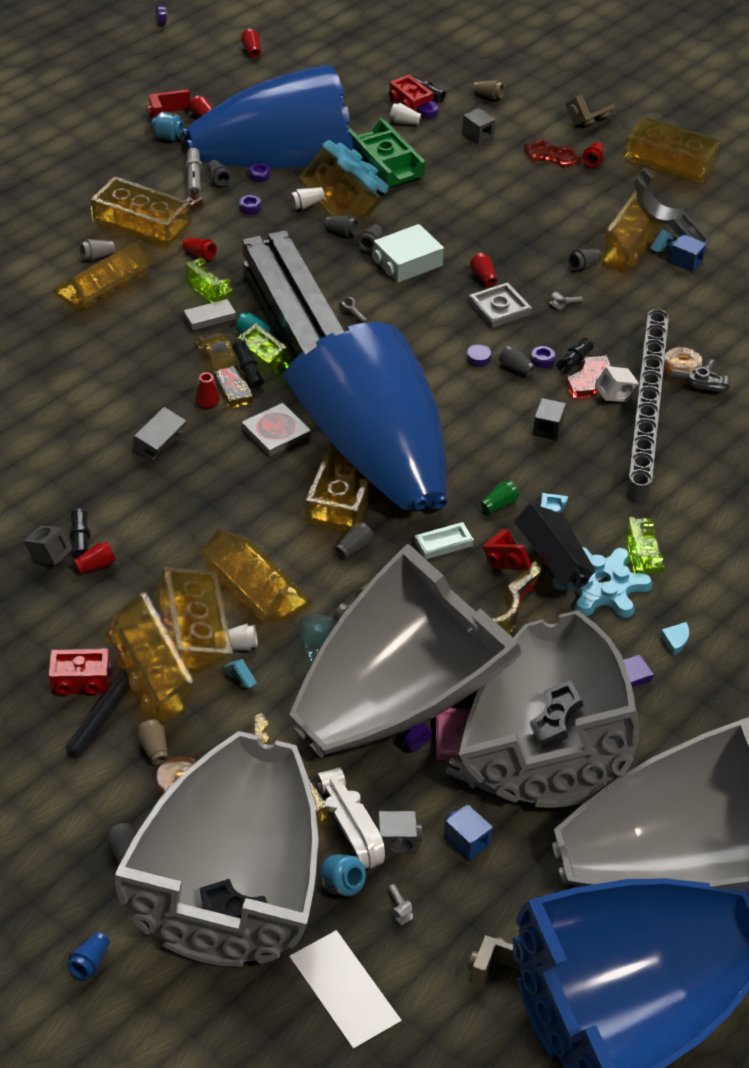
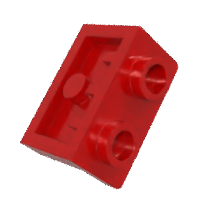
(409, 92)
(79, 671)

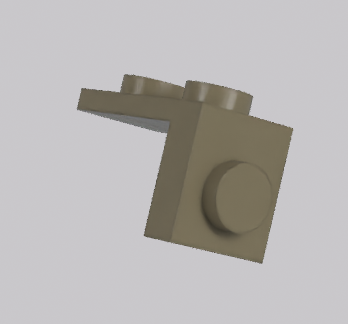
(580, 113)
(491, 950)

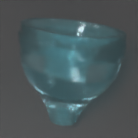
(314, 632)

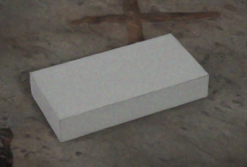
(209, 314)

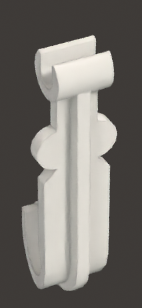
(352, 818)

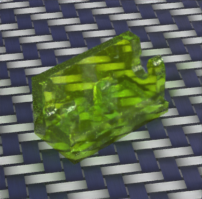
(206, 282)
(266, 346)
(643, 546)

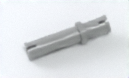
(193, 167)

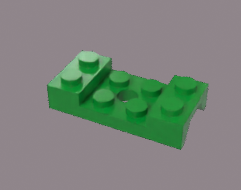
(389, 154)

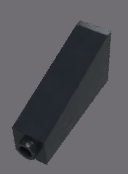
(556, 545)

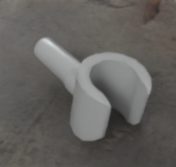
(560, 301)
(350, 308)
(402, 912)

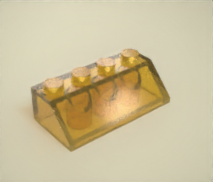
(342, 190)
(628, 236)
(105, 275)
(254, 577)
(194, 616)
(150, 659)

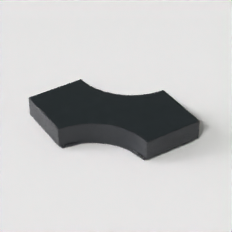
(552, 722)
(224, 899)

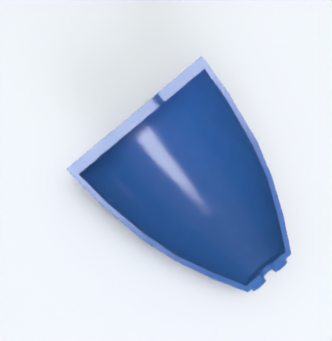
(275, 121)
(376, 411)
(631, 969)

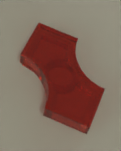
(560, 155)
(583, 383)

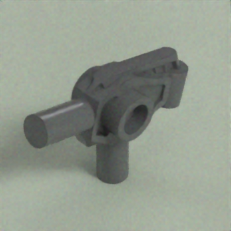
(703, 378)

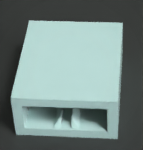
(408, 253)

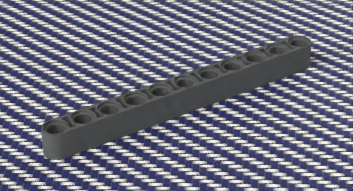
(647, 407)

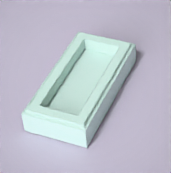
(443, 540)

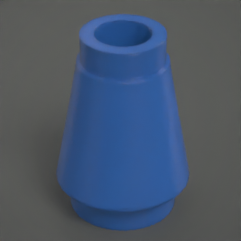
(88, 957)

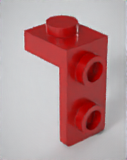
(168, 102)
(505, 554)

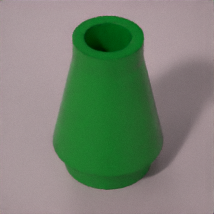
(502, 496)

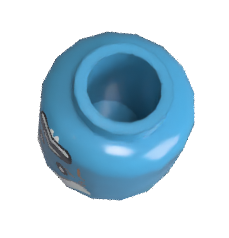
(167, 126)
(342, 875)

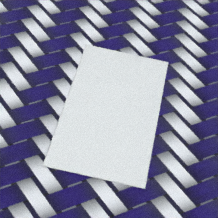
(345, 989)

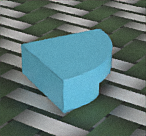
(663, 240)
(554, 502)
(676, 637)
(241, 672)

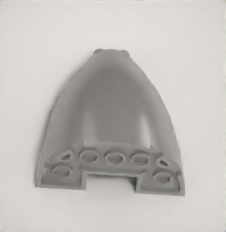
(398, 659)
(601, 734)
(234, 817)
(667, 818)

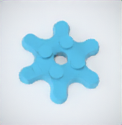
(352, 163)
(611, 593)

